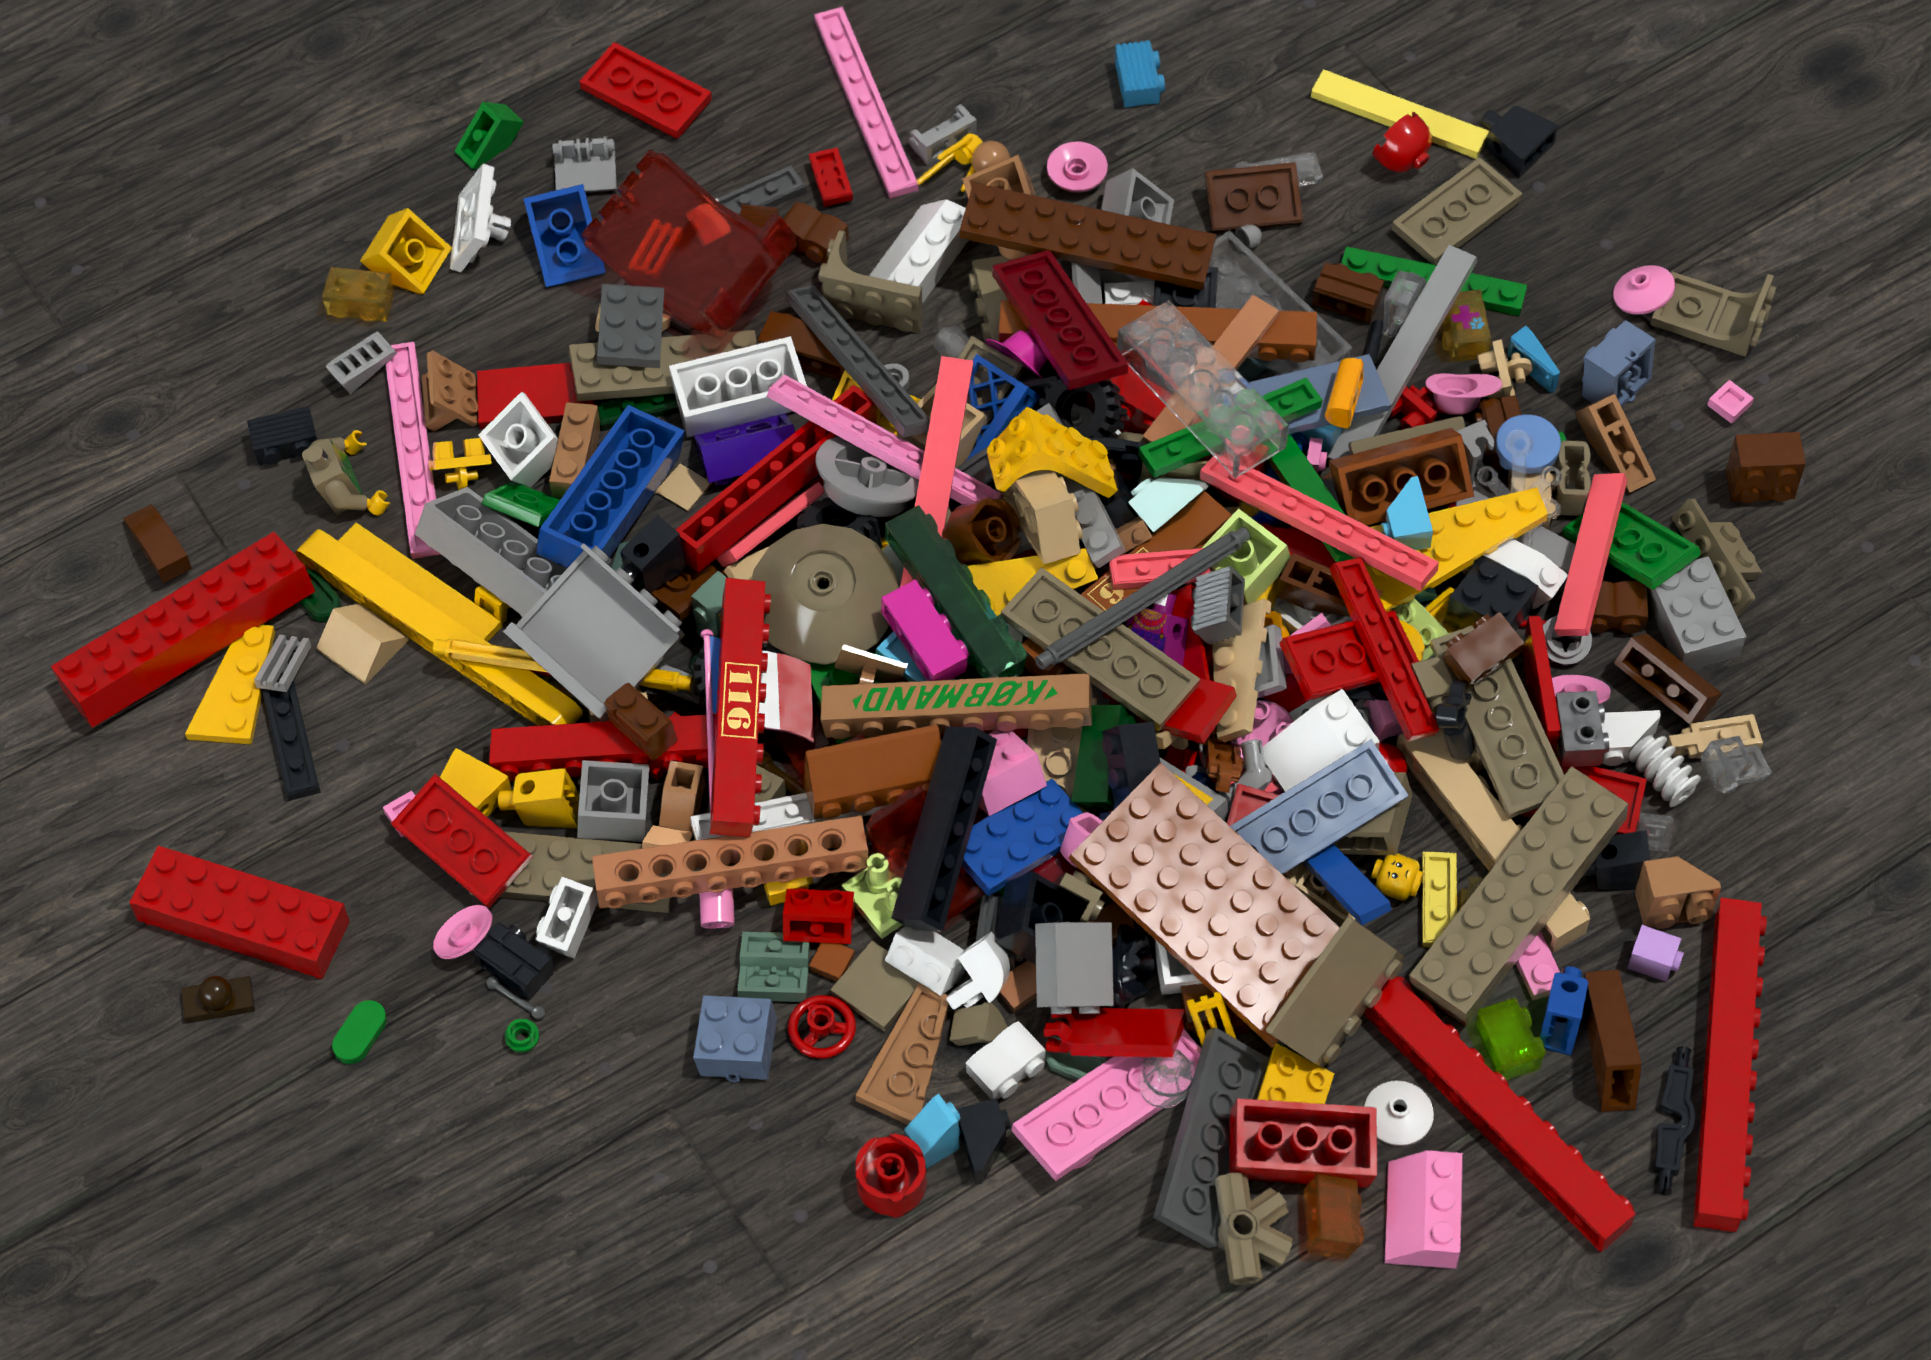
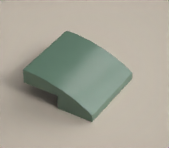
(773, 967)

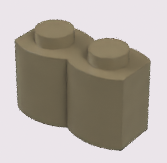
(1575, 483)

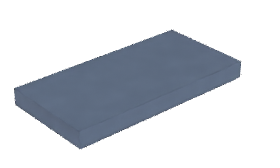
(1370, 401)

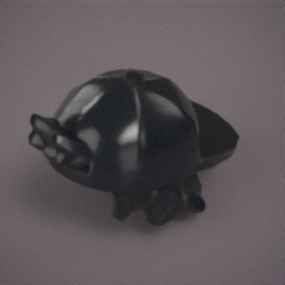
(1132, 966)

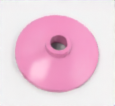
(1079, 158)
(1644, 289)
(1581, 683)
(462, 932)

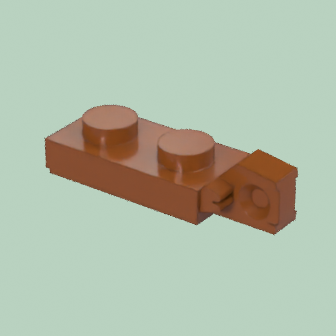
(1223, 764)

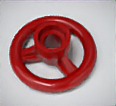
(820, 1012)

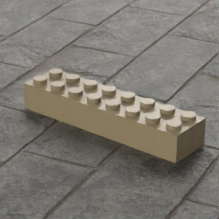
(1518, 896)

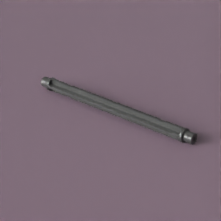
(1142, 598)

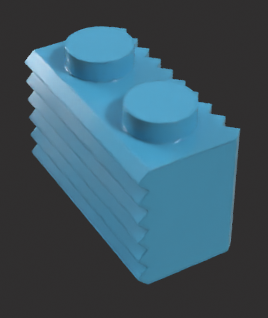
(1138, 74)

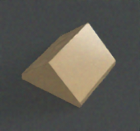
(359, 641)

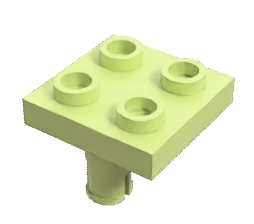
(876, 894)

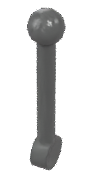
(537, 1012)

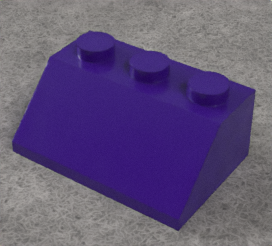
(740, 447)

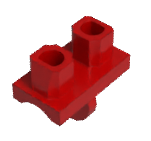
(1416, 407)

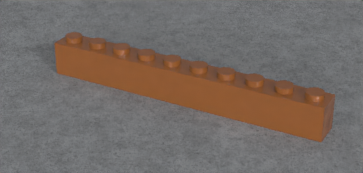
(1288, 338)

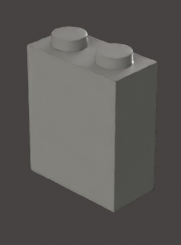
(1074, 966)

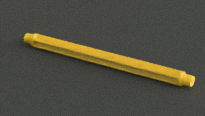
(520, 659)

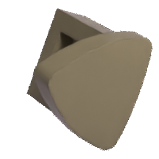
(977, 1024)

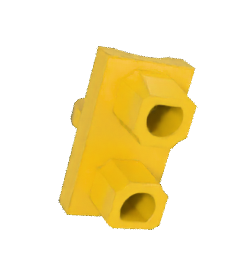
(473, 456)

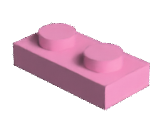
(1537, 968)

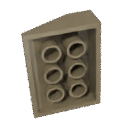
(1336, 993)

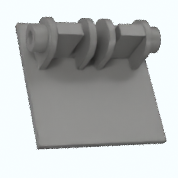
(585, 164)

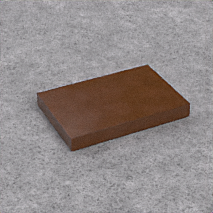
(1253, 196)

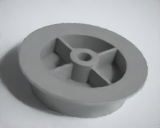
(862, 480)

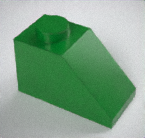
(488, 134)

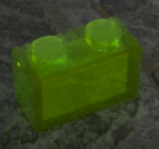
(1509, 1038)

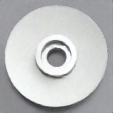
(1401, 1127)

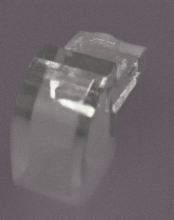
(1733, 764)

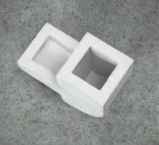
(988, 970)

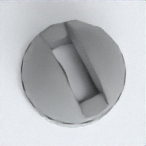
(1249, 235)

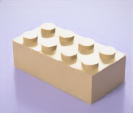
(1046, 514)

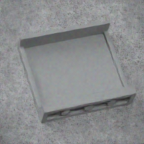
(596, 631)

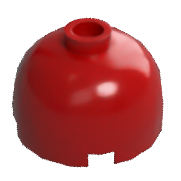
(1405, 145)

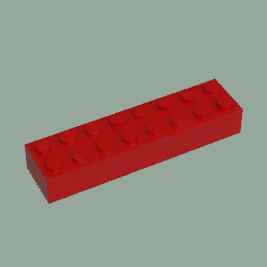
(183, 629)

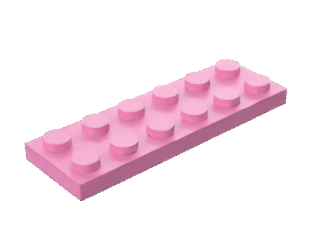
(1090, 1113)

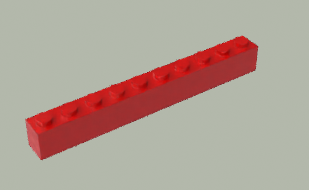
(1728, 1066)
(1500, 1114)

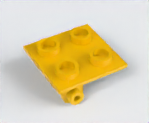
(1294, 1079)

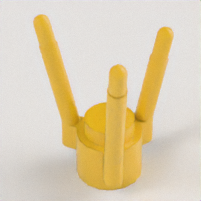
(961, 151)

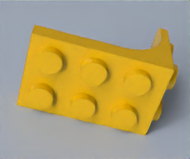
(1041, 443)

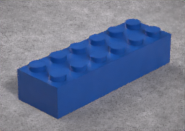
(611, 487)

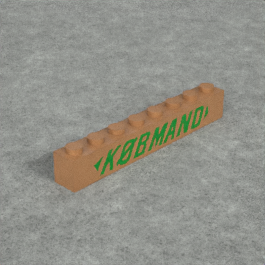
(977, 703)

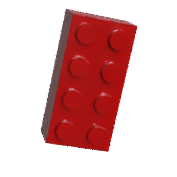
(1302, 1140)

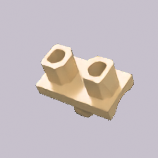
(1497, 360)

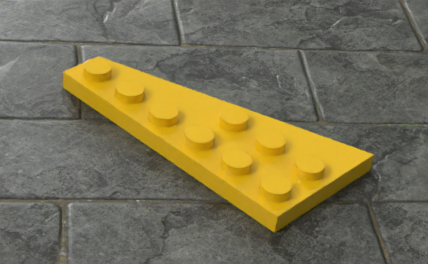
(1463, 536)

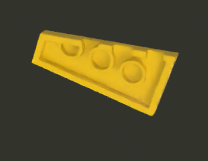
(1006, 578)
(232, 700)

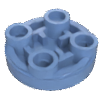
(1544, 437)

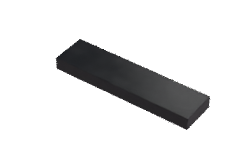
(291, 743)

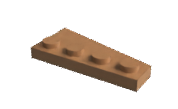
(905, 1064)

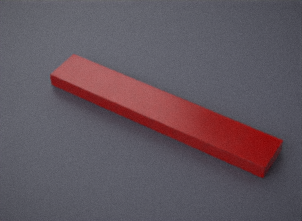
(1384, 649)

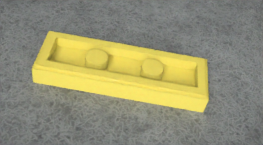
(1438, 894)

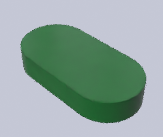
(359, 1032)

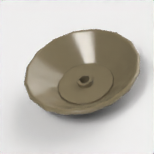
(817, 621)

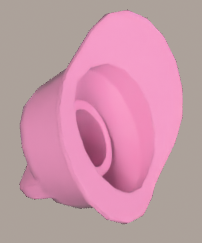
(1461, 393)

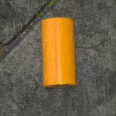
(1345, 392)

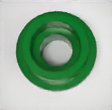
(518, 1027)

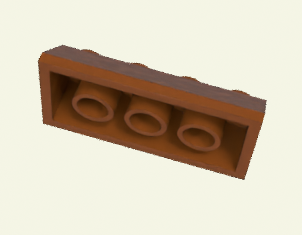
(1373, 478)
(869, 771)

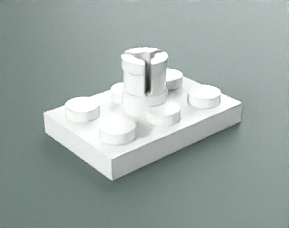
(476, 219)

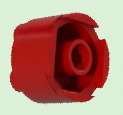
(875, 1179)

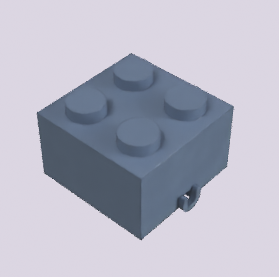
(1618, 364)
(735, 1037)

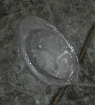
(1166, 1080)

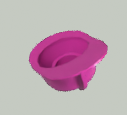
(1022, 349)

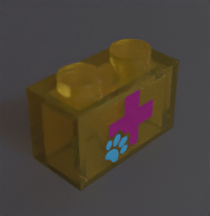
(1466, 327)

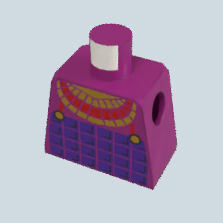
(1162, 628)

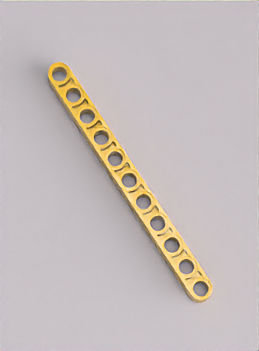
(425, 623)

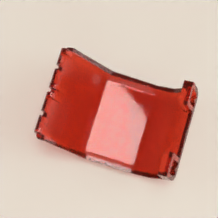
(685, 241)

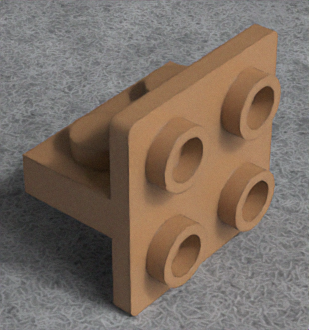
(448, 393)

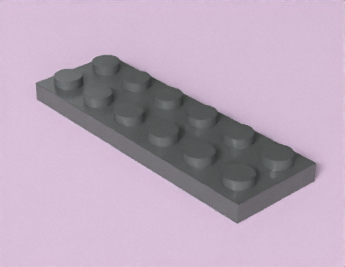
(1201, 1148)

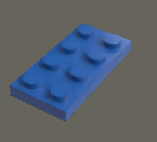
(1018, 837)

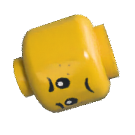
(1397, 876)

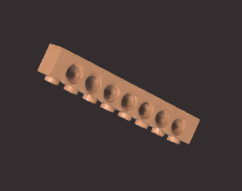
(714, 855)

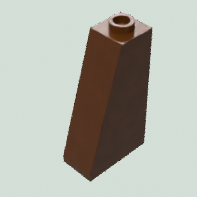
(1612, 1041)

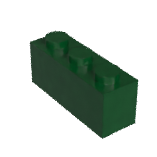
(1091, 783)

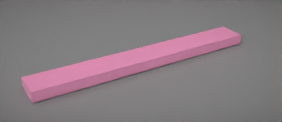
(866, 103)
(869, 436)
(411, 441)

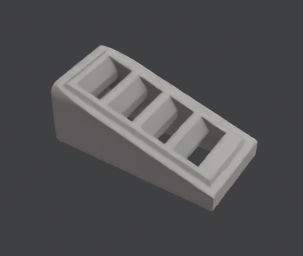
(361, 374)

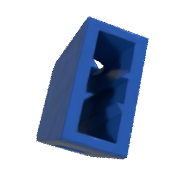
(1565, 1001)

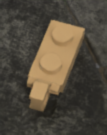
(1699, 735)

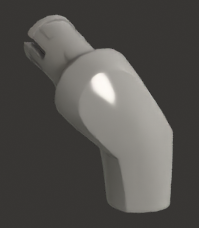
(1255, 773)

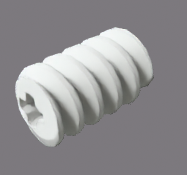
(1663, 769)

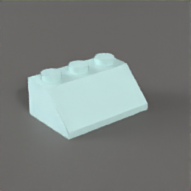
(1163, 498)

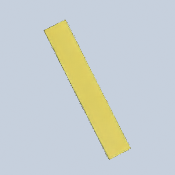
(1389, 109)

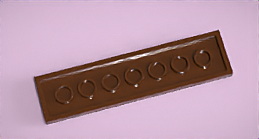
(1087, 236)

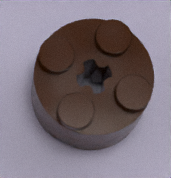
(983, 531)

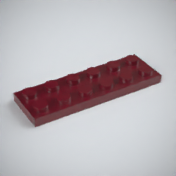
(1059, 320)

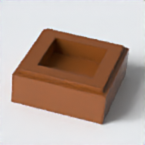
(831, 960)

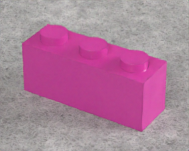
(924, 632)

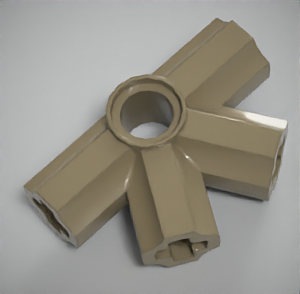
(1255, 1220)

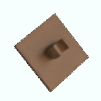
(869, 666)

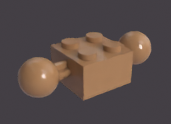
(997, 169)

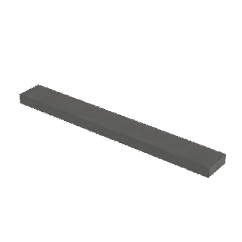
(858, 361)

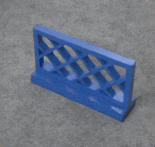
(1011, 407)

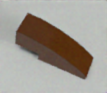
(158, 543)

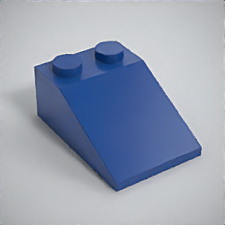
(557, 228)

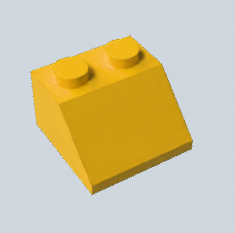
(406, 251)

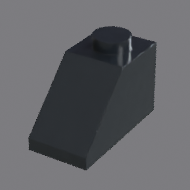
(983, 1135)

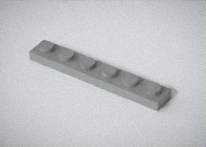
(1097, 528)

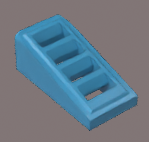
(1529, 347)

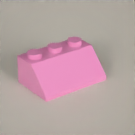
(1424, 1209)

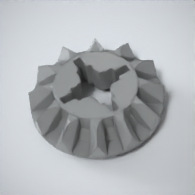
(1574, 652)

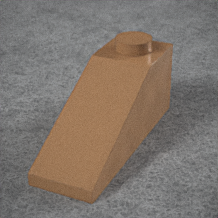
(1615, 441)

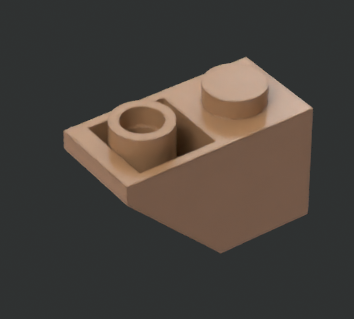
(682, 795)

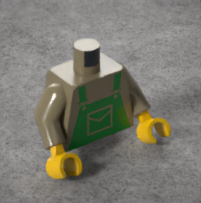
(335, 477)

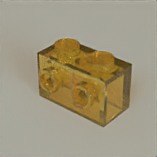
(358, 294)

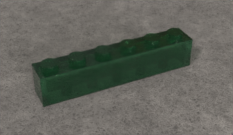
(969, 611)

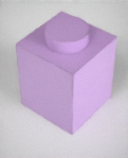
(1655, 953)

